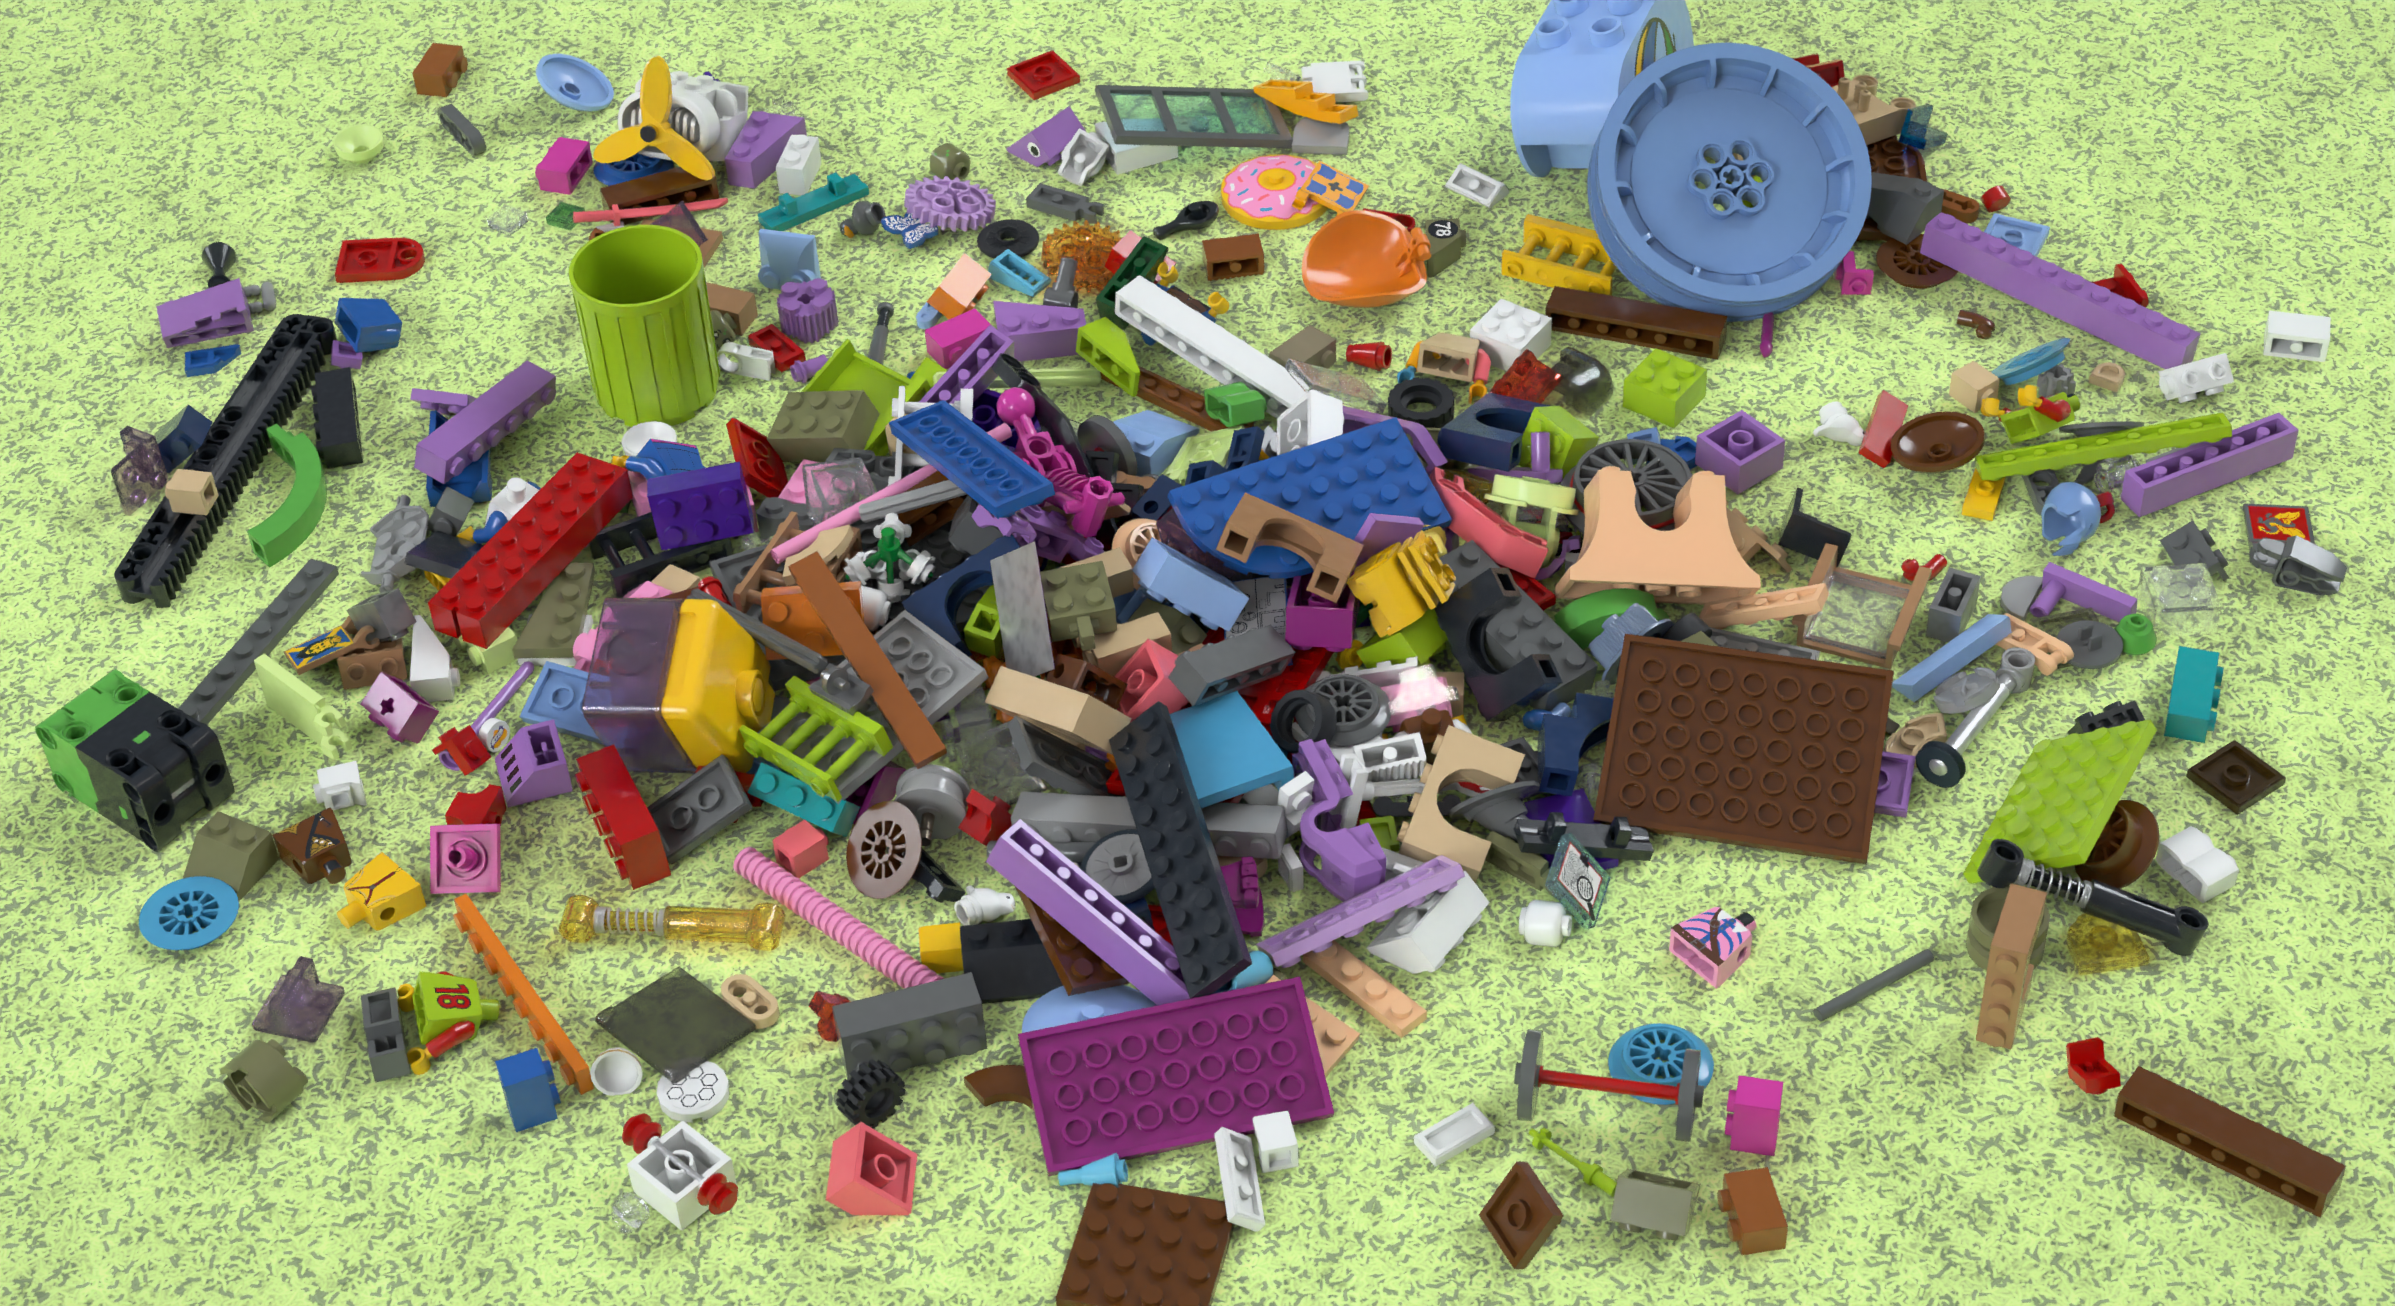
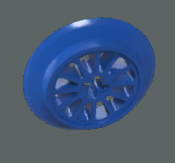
(630, 169)

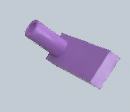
(1539, 463)
(2080, 590)

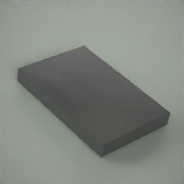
(699, 808)

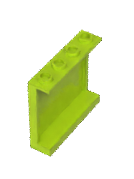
(853, 371)

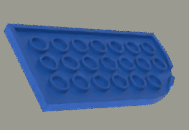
(1323, 482)

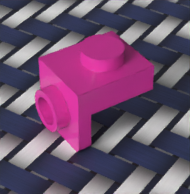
(1853, 280)

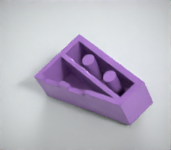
(760, 147)
(205, 315)
(1039, 329)

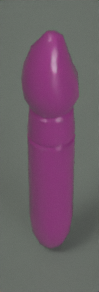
(1766, 345)

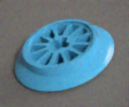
(2032, 362)
(165, 913)
(1634, 1057)

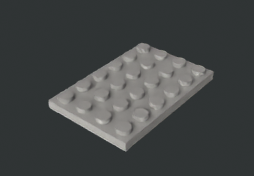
(931, 671)

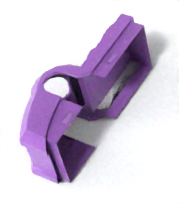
(1349, 856)

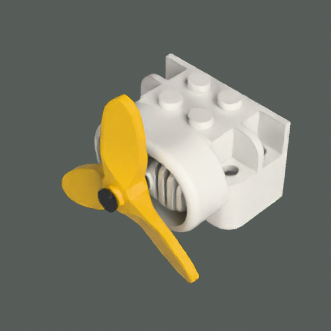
(678, 120)

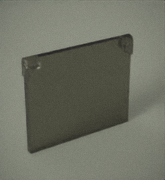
(675, 1024)

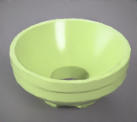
(359, 138)

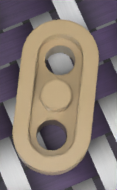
(755, 1003)

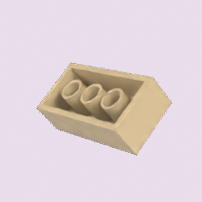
(1056, 709)

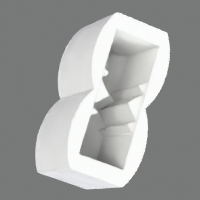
(2197, 864)

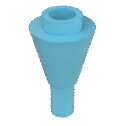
(1103, 1171)

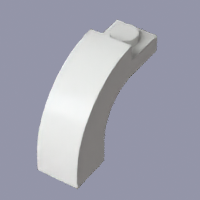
(1294, 796)

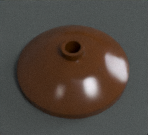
(1938, 442)

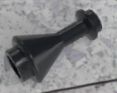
(218, 259)

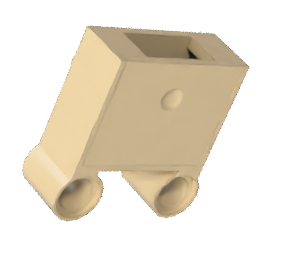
(1874, 116)

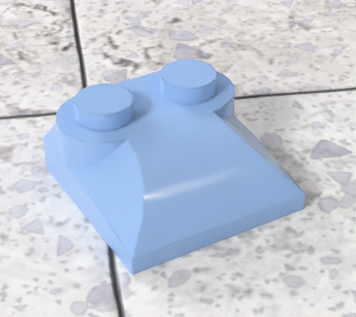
(787, 258)

